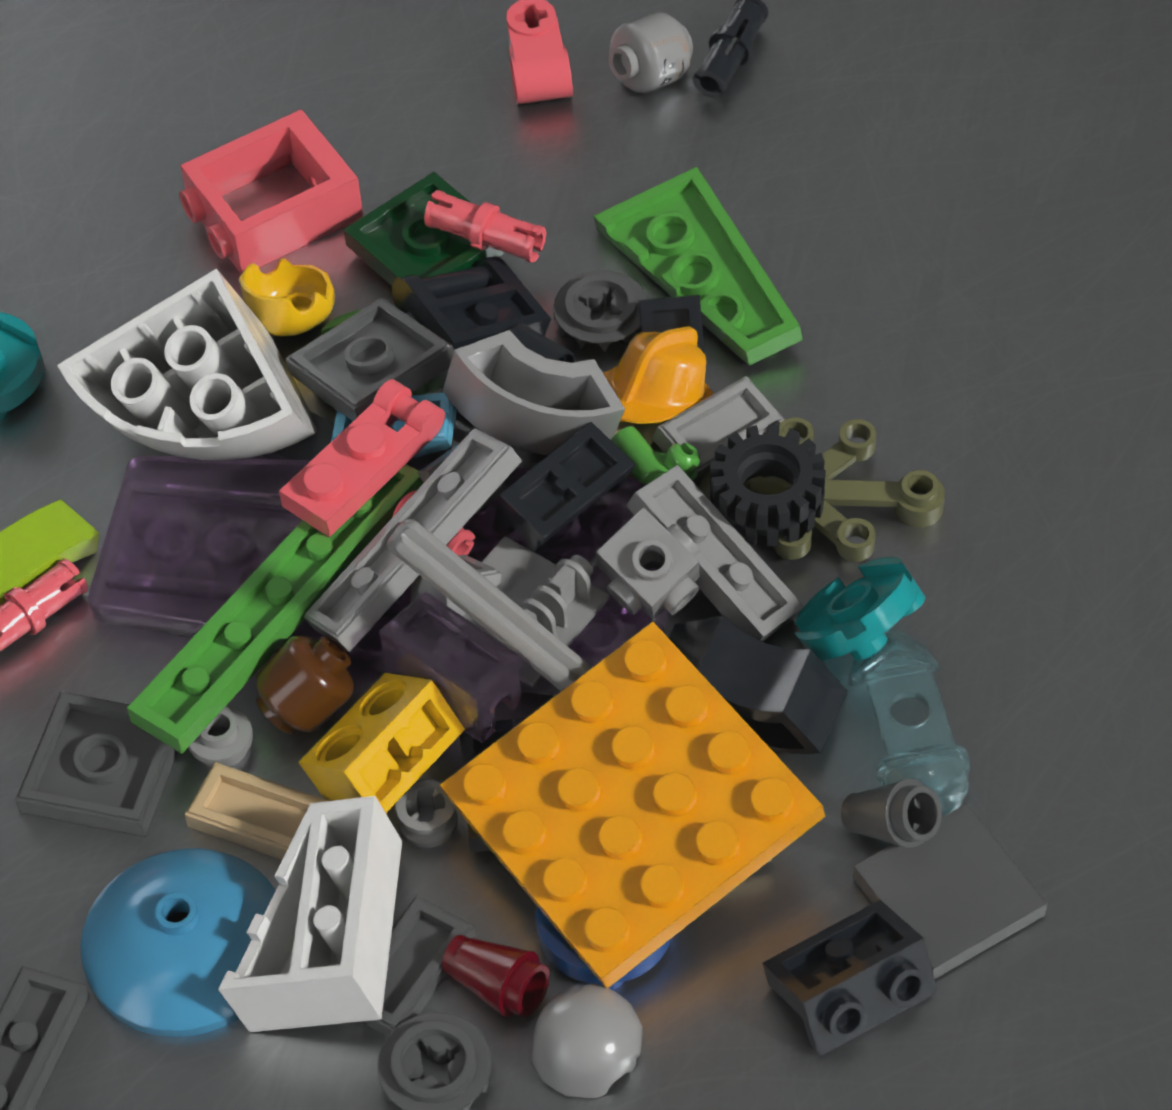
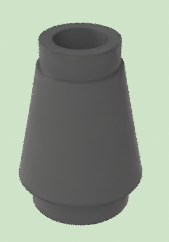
(895, 813)

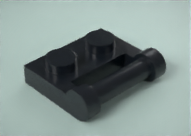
(470, 302)

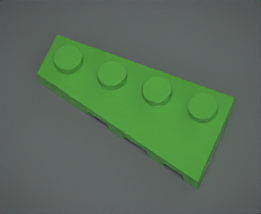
(692, 248)

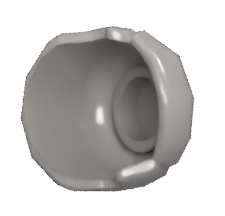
(586, 1040)

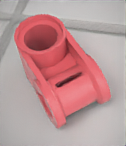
(537, 53)

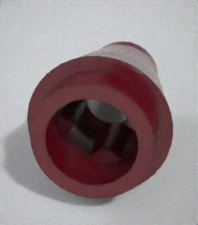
(498, 974)

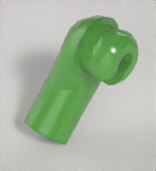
(654, 464)

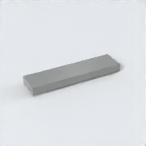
(440, 506)

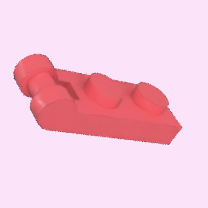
(361, 458)

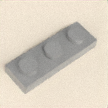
(728, 566)

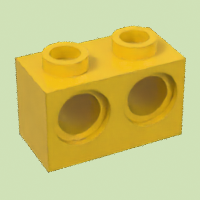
(383, 741)

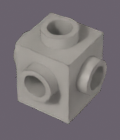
(645, 545)

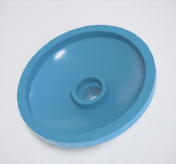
(165, 972)

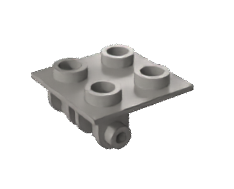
(551, 593)

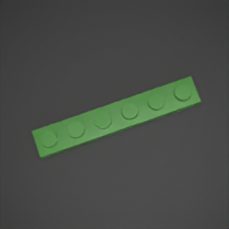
(258, 620)

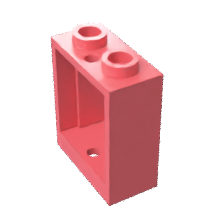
(287, 226)

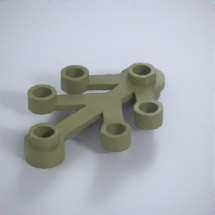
(909, 507)

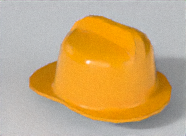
(660, 376)

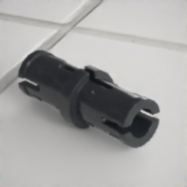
(719, 68)

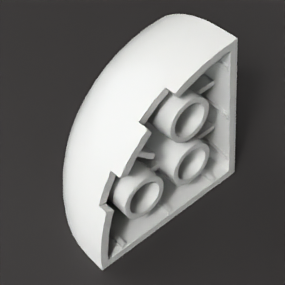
(194, 378)

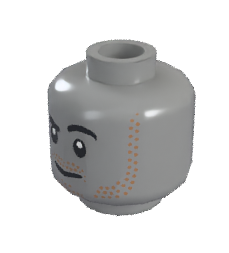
(650, 52)

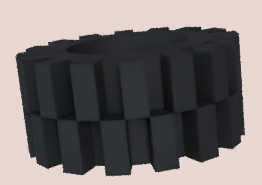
(768, 456)

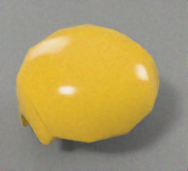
(289, 297)

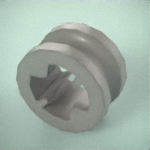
(426, 833)

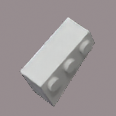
(328, 926)

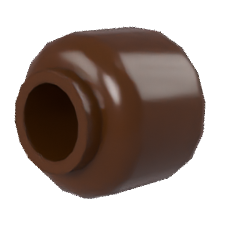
(304, 684)

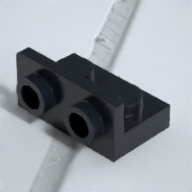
(853, 975)

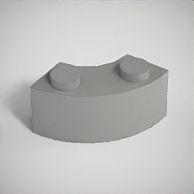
(529, 398)

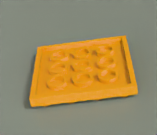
(632, 803)

